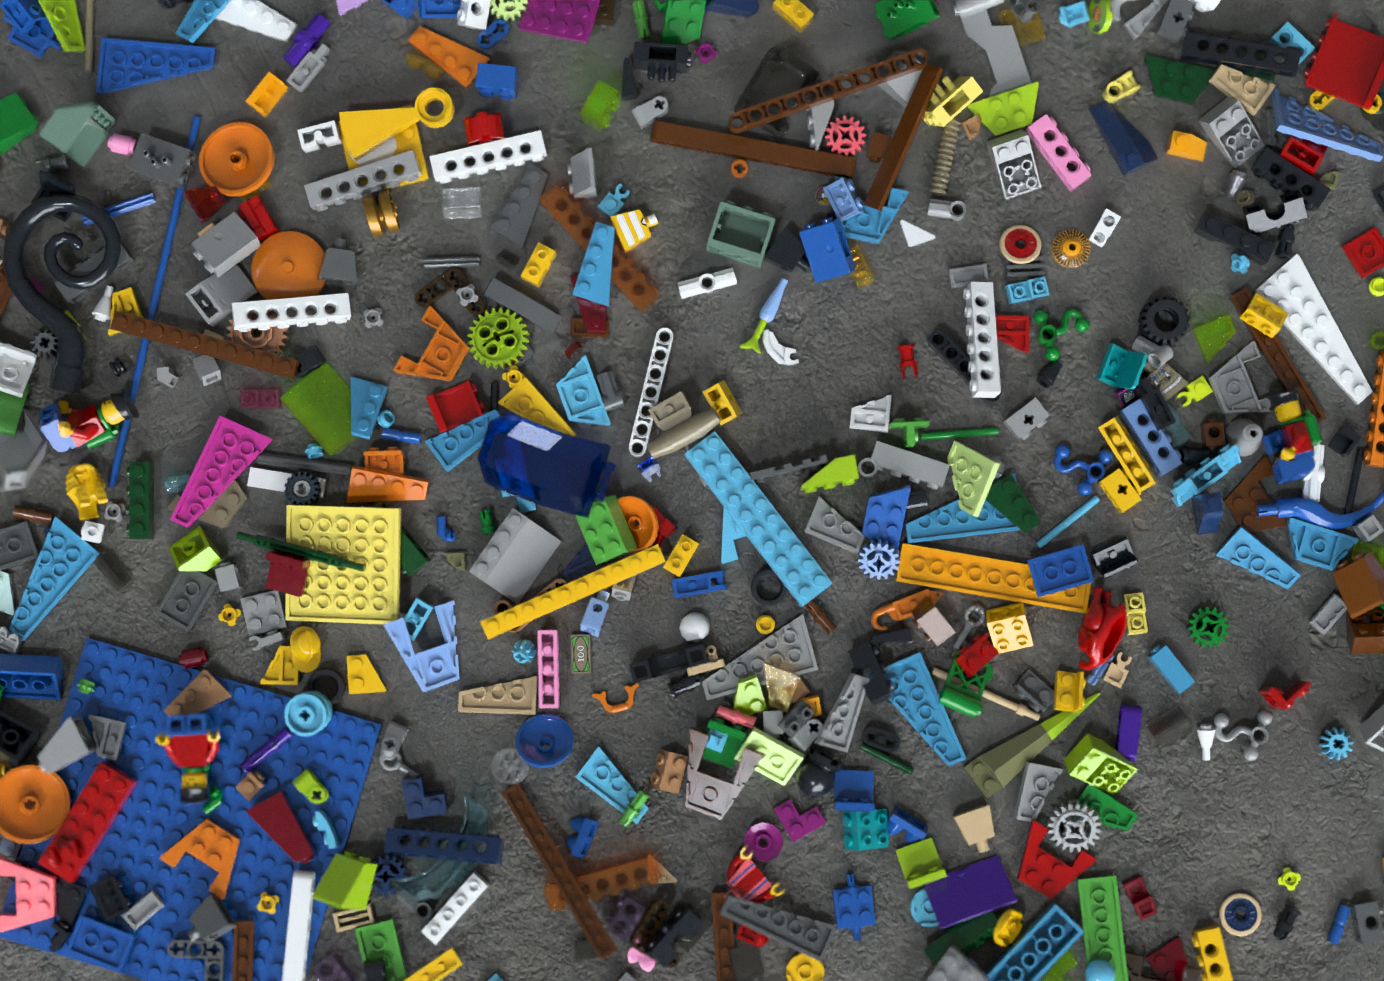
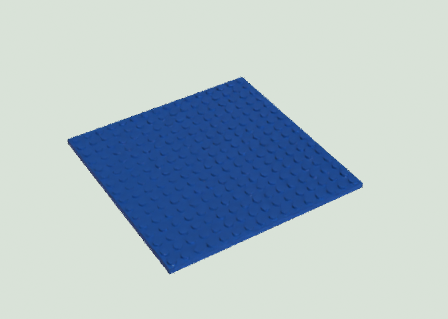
(153, 820)

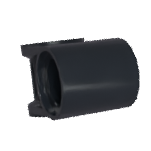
(310, 360)
(374, 970)

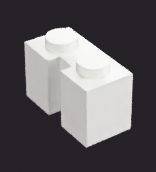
(319, 134)

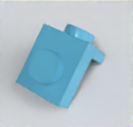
(1074, 14)

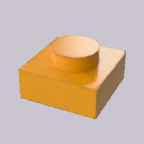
(814, 703)

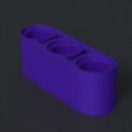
(1128, 731)

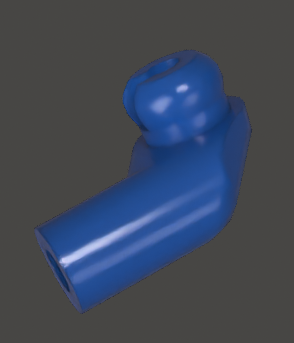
(444, 532)

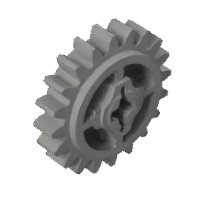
(1074, 821)

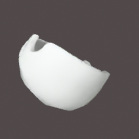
(694, 627)

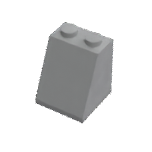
(901, 87)
(67, 746)

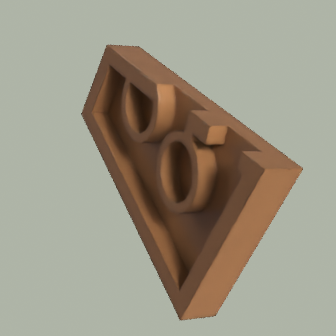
(198, 696)

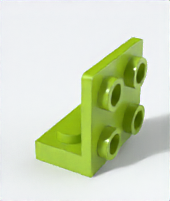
(920, 863)

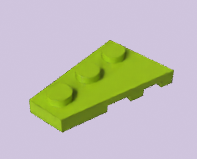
(65, 23)

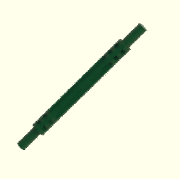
(300, 551)

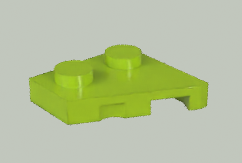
(749, 696)

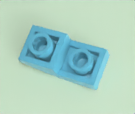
(1027, 290)
(322, 822)

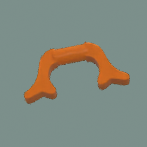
(618, 707)

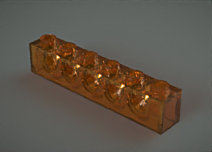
(648, 863)

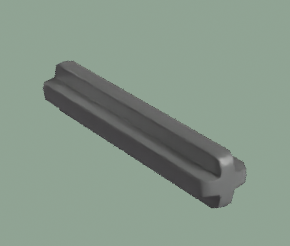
(452, 262)

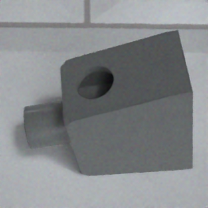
(338, 264)
(211, 920)

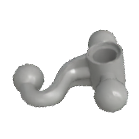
(1250, 752)

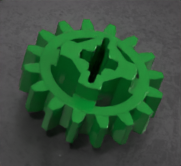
(1204, 620)

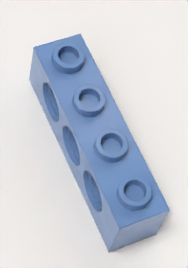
(1150, 448)

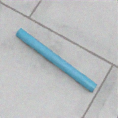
(1068, 521)

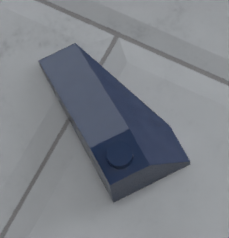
(1124, 141)

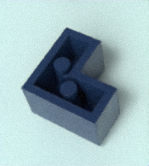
(422, 803)

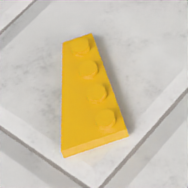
(531, 404)

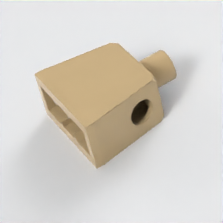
(976, 826)

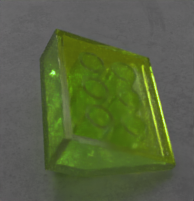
(323, 408)

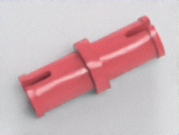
(736, 716)

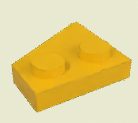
(125, 302)
(281, 669)
(363, 676)

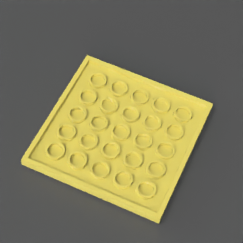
(347, 594)

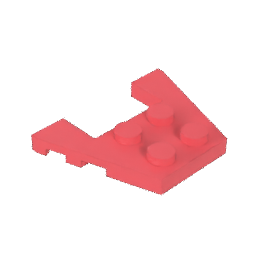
(33, 895)

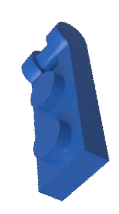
(698, 584)

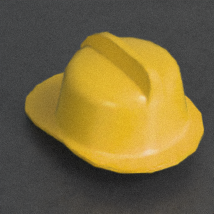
(305, 649)

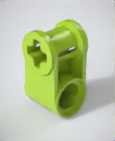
(309, 784)

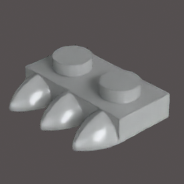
(9, 642)

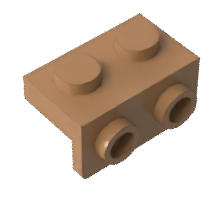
(668, 771)

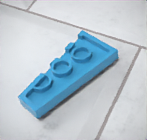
(1254, 555)

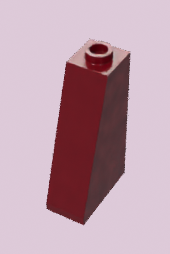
(282, 824)

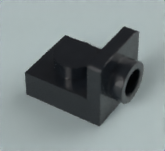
(59, 939)

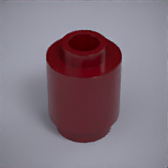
(193, 657)

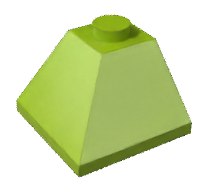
(195, 552)

